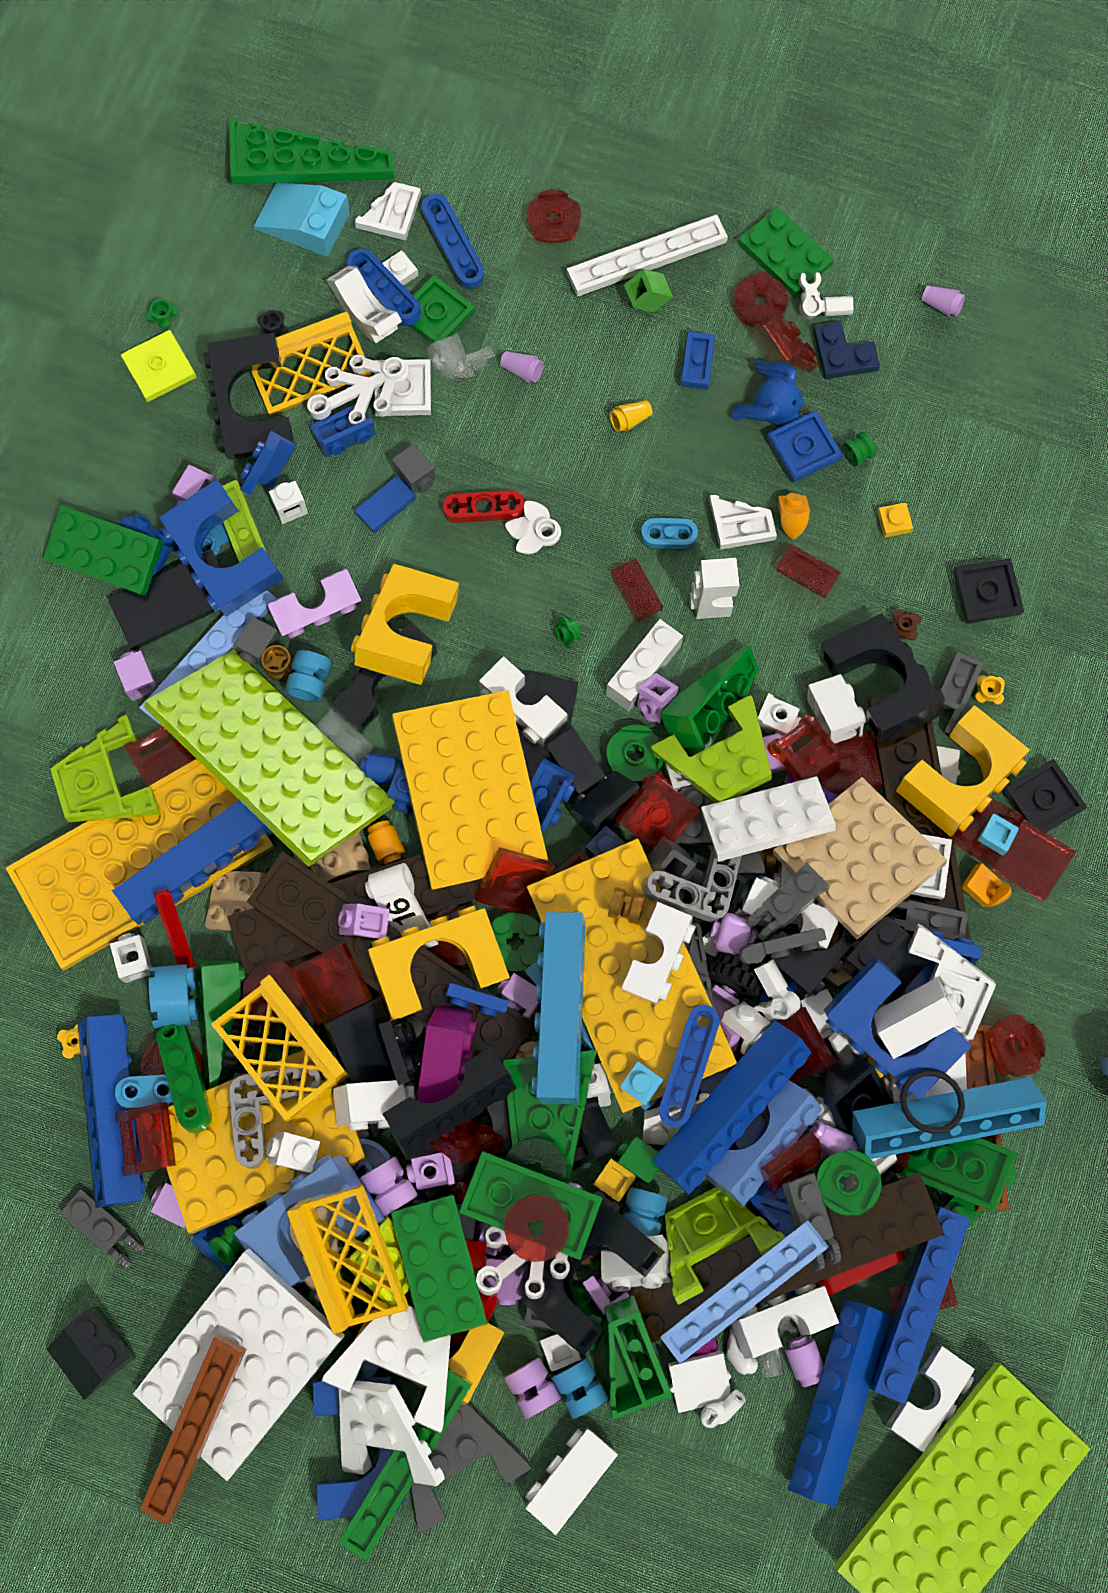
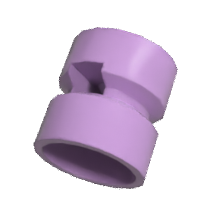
(389, 1186)
(523, 1379)

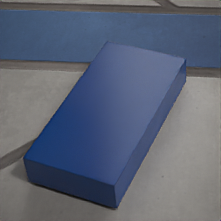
(385, 504)

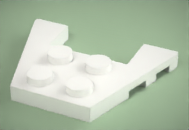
(968, 983)
(397, 1346)
(379, 1418)

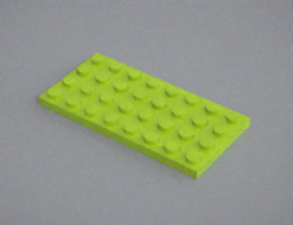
(270, 756)
(966, 1495)

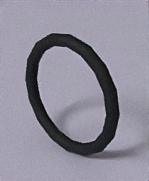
(932, 1130)

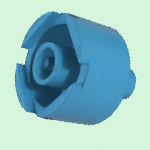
(171, 995)

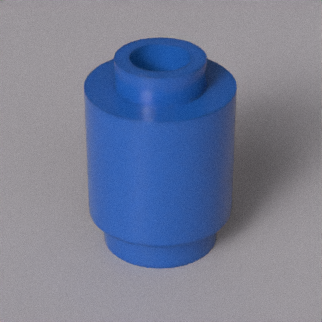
(380, 767)

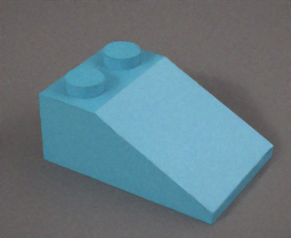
(304, 216)

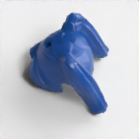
(776, 397)

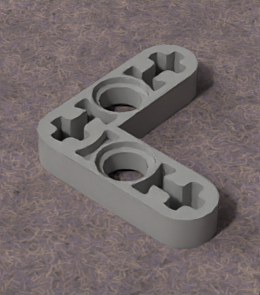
(700, 894)
(253, 1105)

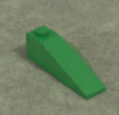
(701, 710)
(218, 991)

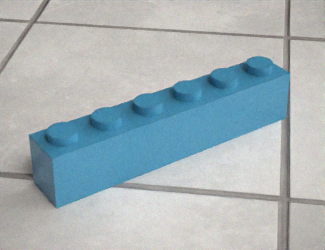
(561, 1008)
(987, 1112)

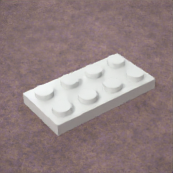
(768, 818)

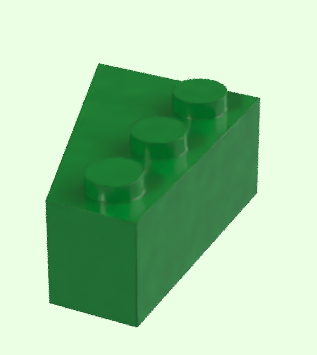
(632, 1363)

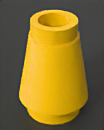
(629, 415)

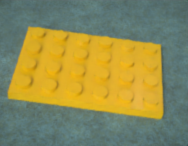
(467, 786)
(210, 1179)

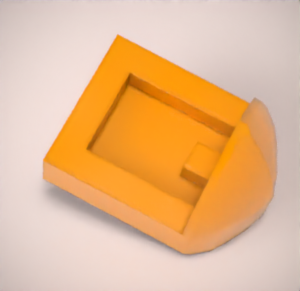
(794, 514)
(986, 887)

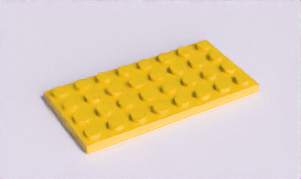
(73, 876)
(620, 1024)

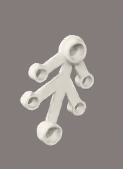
(361, 387)
(512, 1264)

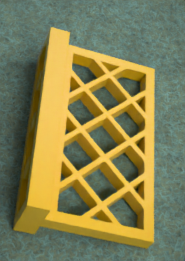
(304, 340)
(302, 1032)
(322, 1259)

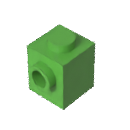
(648, 290)

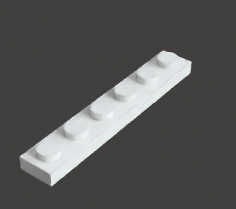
(646, 255)

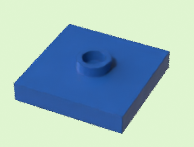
(804, 446)

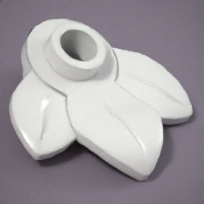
(530, 528)

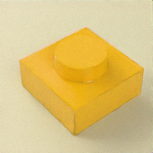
(895, 520)
(614, 1180)

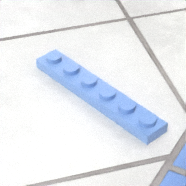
(216, 642)
(744, 1291)

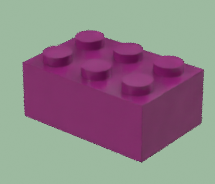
(445, 1052)

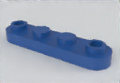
(453, 241)
(386, 286)
(689, 1066)

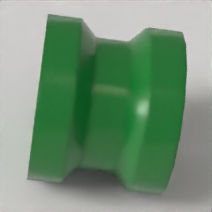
(859, 449)
(227, 1245)

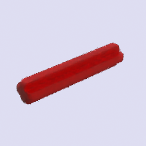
(173, 927)

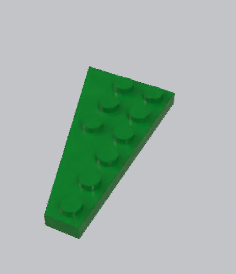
(295, 156)
(550, 1121)

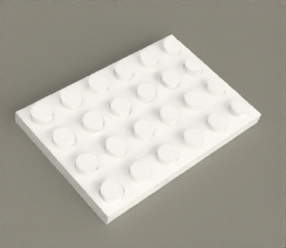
(284, 1350)

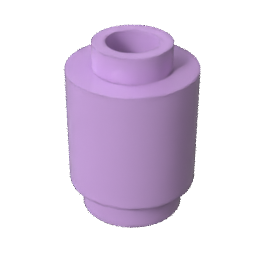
(805, 1360)

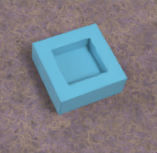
(998, 834)
(641, 1083)

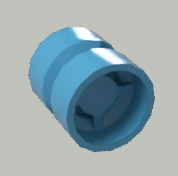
(308, 674)
(644, 1210)
(574, 1377)

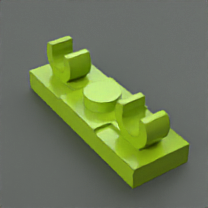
(242, 526)

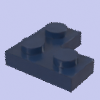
(838, 358)

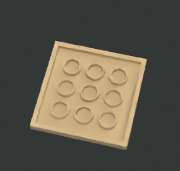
(867, 861)

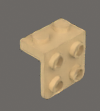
(345, 859)
(230, 897)

